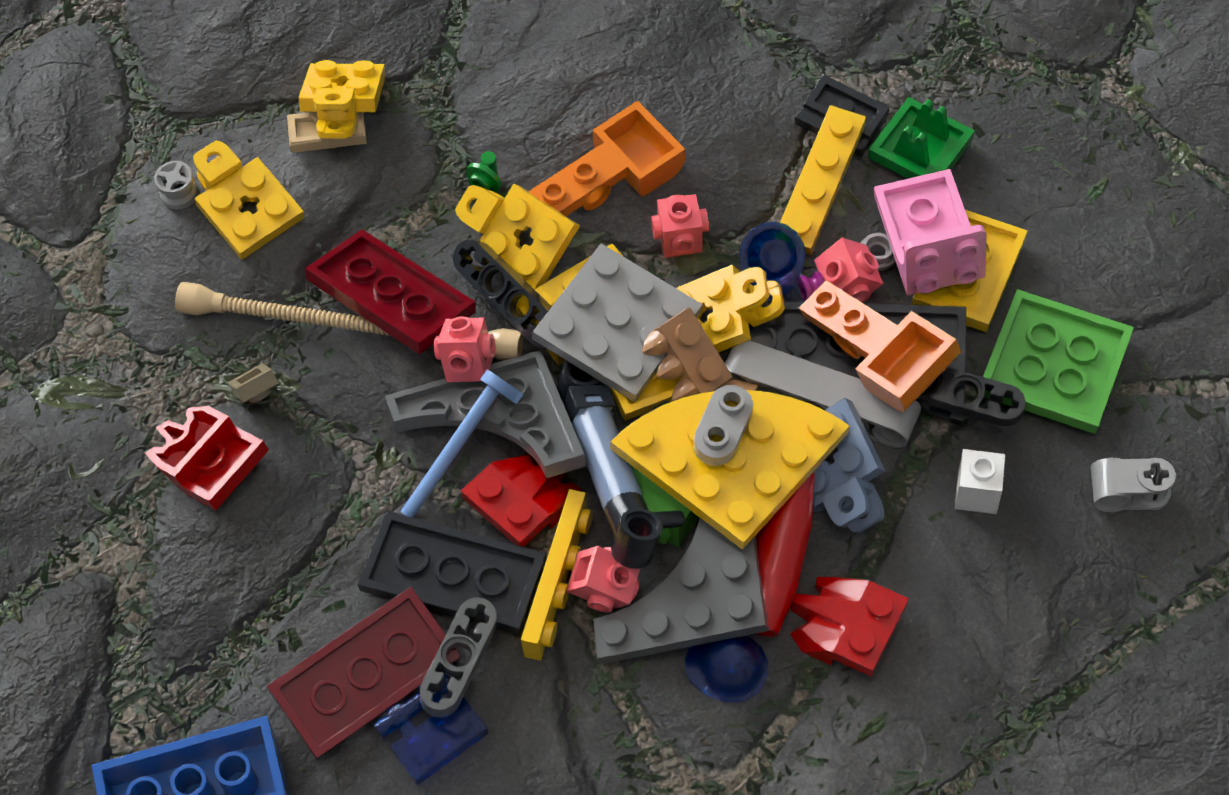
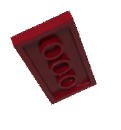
(389, 290)
(360, 673)

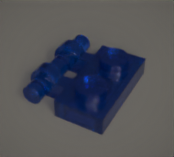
(434, 741)

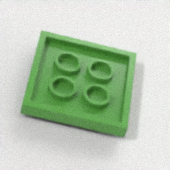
(1059, 359)

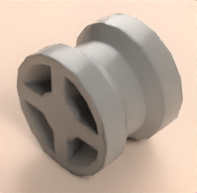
(172, 176)

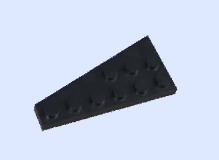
(803, 339)

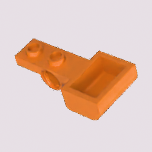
(626, 148)
(898, 358)

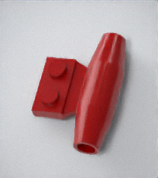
(782, 553)

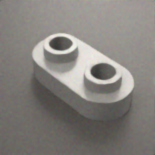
(723, 421)

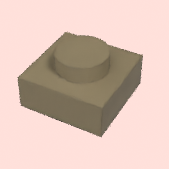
(253, 384)

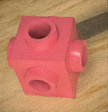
(680, 225)
(850, 268)
(464, 349)
(602, 580)

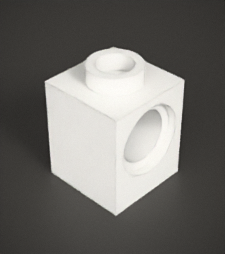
(979, 481)

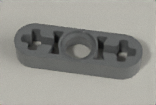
(435, 679)

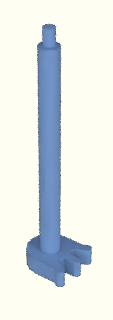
(495, 386)

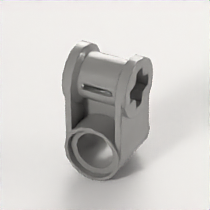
(1129, 484)

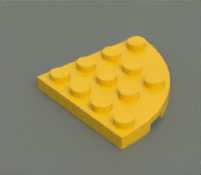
(772, 461)

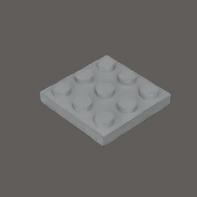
(606, 318)

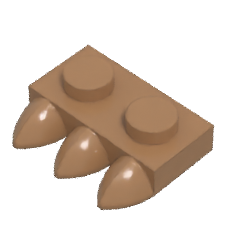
(688, 355)

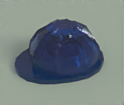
(776, 251)
(728, 668)

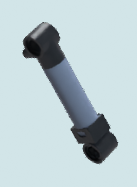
(624, 506)

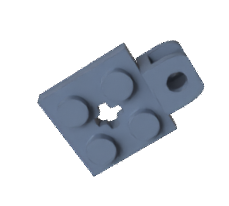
(844, 484)

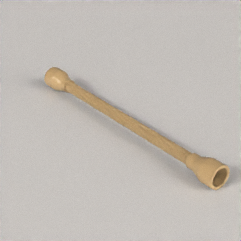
(200, 300)

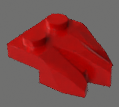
(206, 455)
(518, 497)
(847, 621)

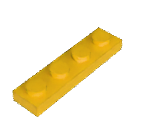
(823, 174)
(551, 591)

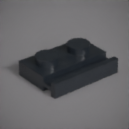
(836, 94)

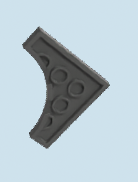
(535, 423)
(704, 600)

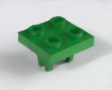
(920, 140)

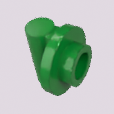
(485, 173)

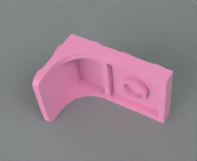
(931, 233)

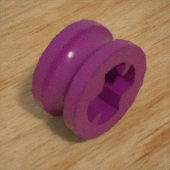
(808, 286)

